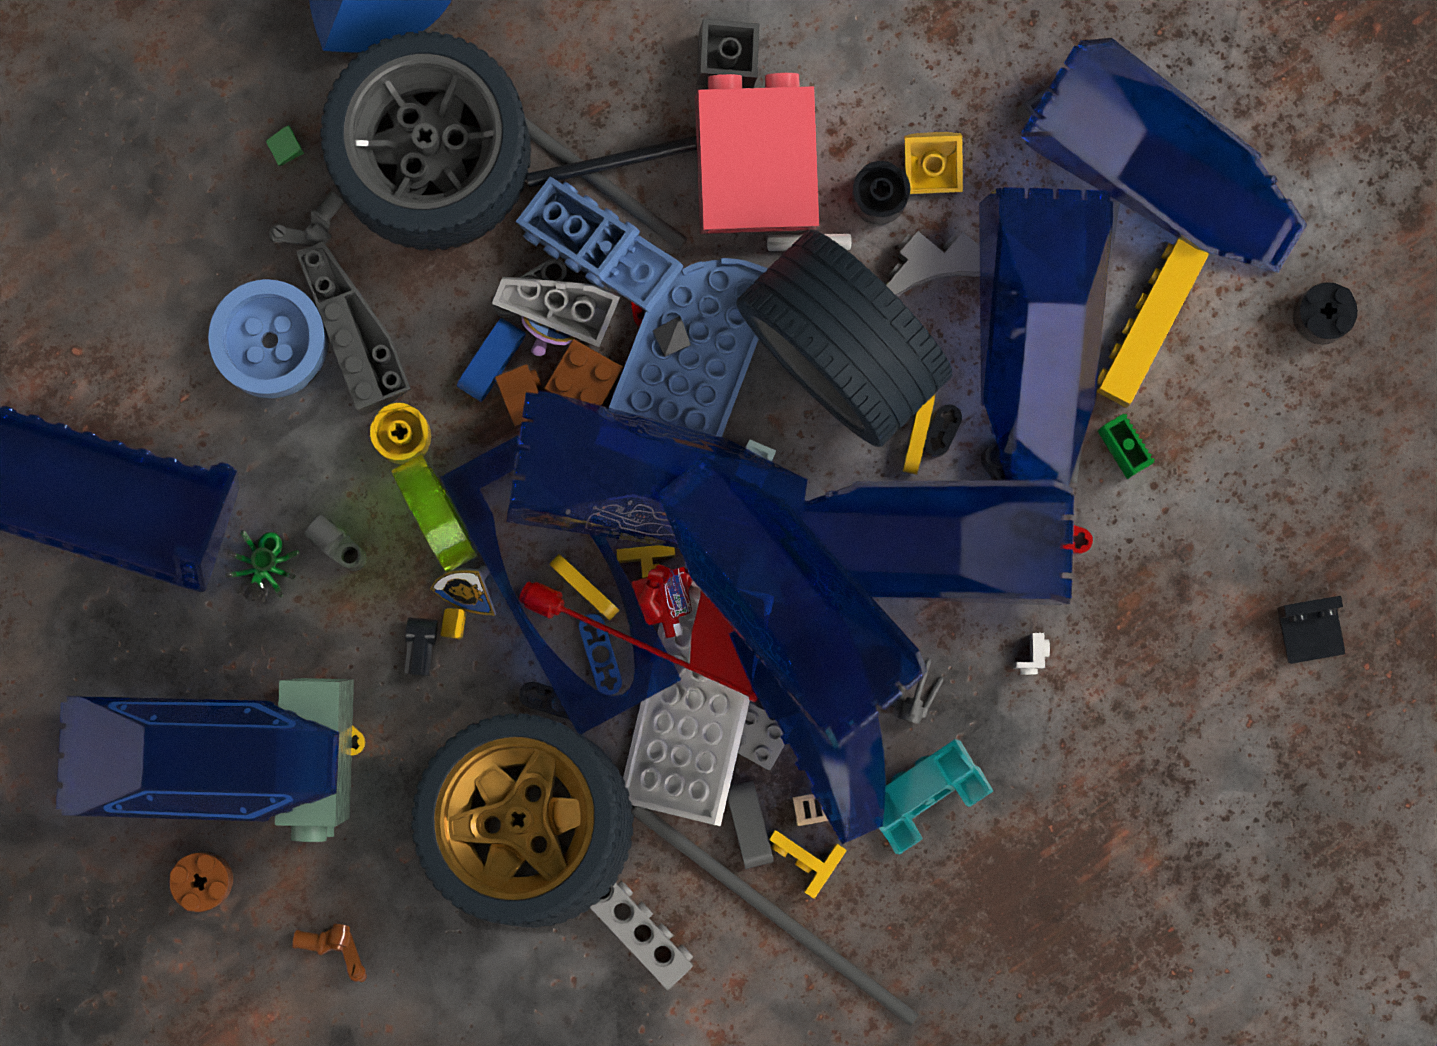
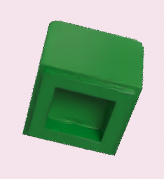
(284, 146)

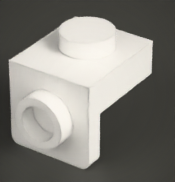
(1038, 651)

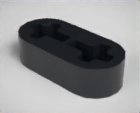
(949, 434)

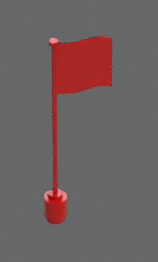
(711, 645)

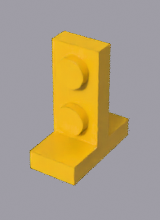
(645, 555)
(807, 861)

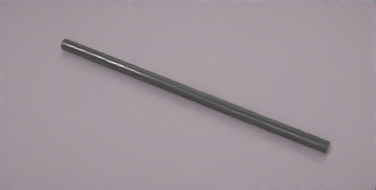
(775, 914)

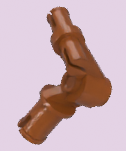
(335, 939)

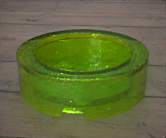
(434, 513)

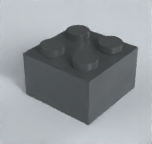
(728, 49)

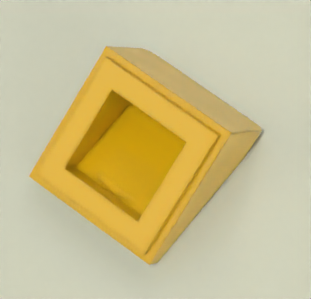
(453, 623)

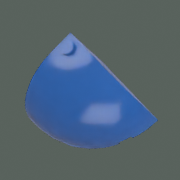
(360, 23)

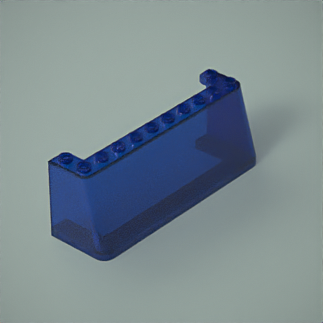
(113, 500)

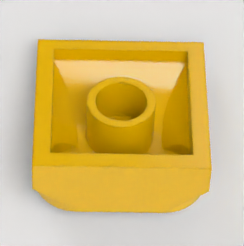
(934, 162)

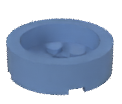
(247, 318)

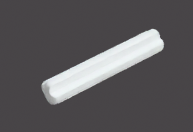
(784, 241)

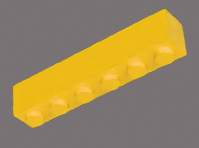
(1152, 322)

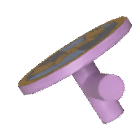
(545, 335)

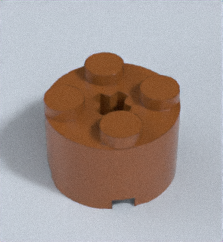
(184, 878)

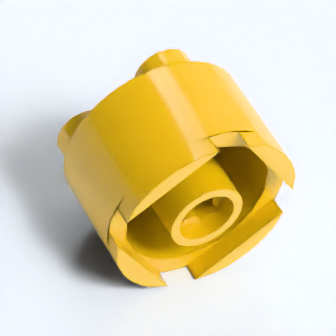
(386, 426)

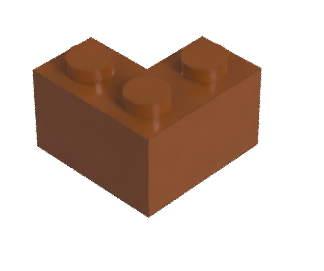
(514, 387)

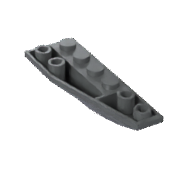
(355, 332)

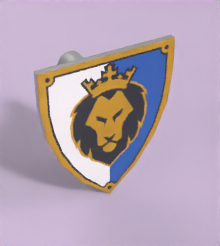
(465, 590)

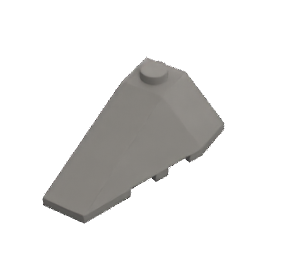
(565, 306)

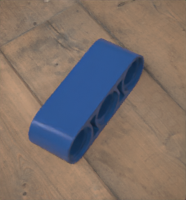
(491, 359)

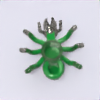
(263, 560)

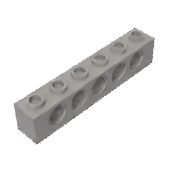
(665, 972)

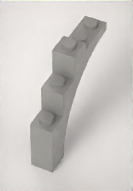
(927, 262)

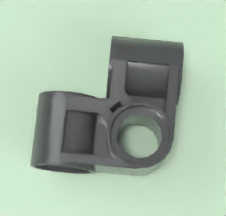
(335, 542)

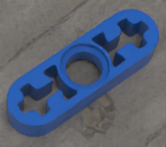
(614, 673)

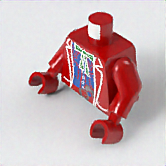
(664, 597)

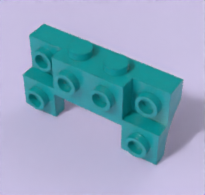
(924, 786)

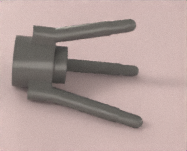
(912, 708)

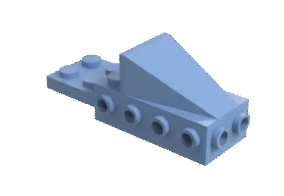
(597, 244)

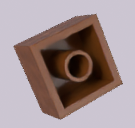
(585, 375)

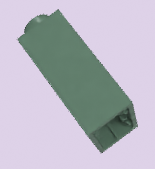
(331, 705)

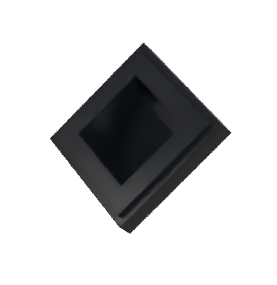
(672, 336)

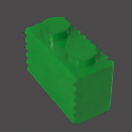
(1125, 446)

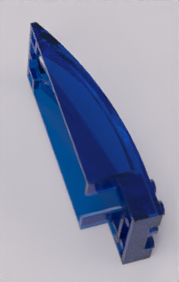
(580, 700)

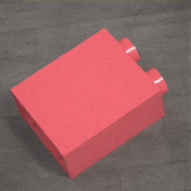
(756, 155)

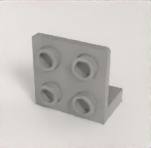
(760, 737)

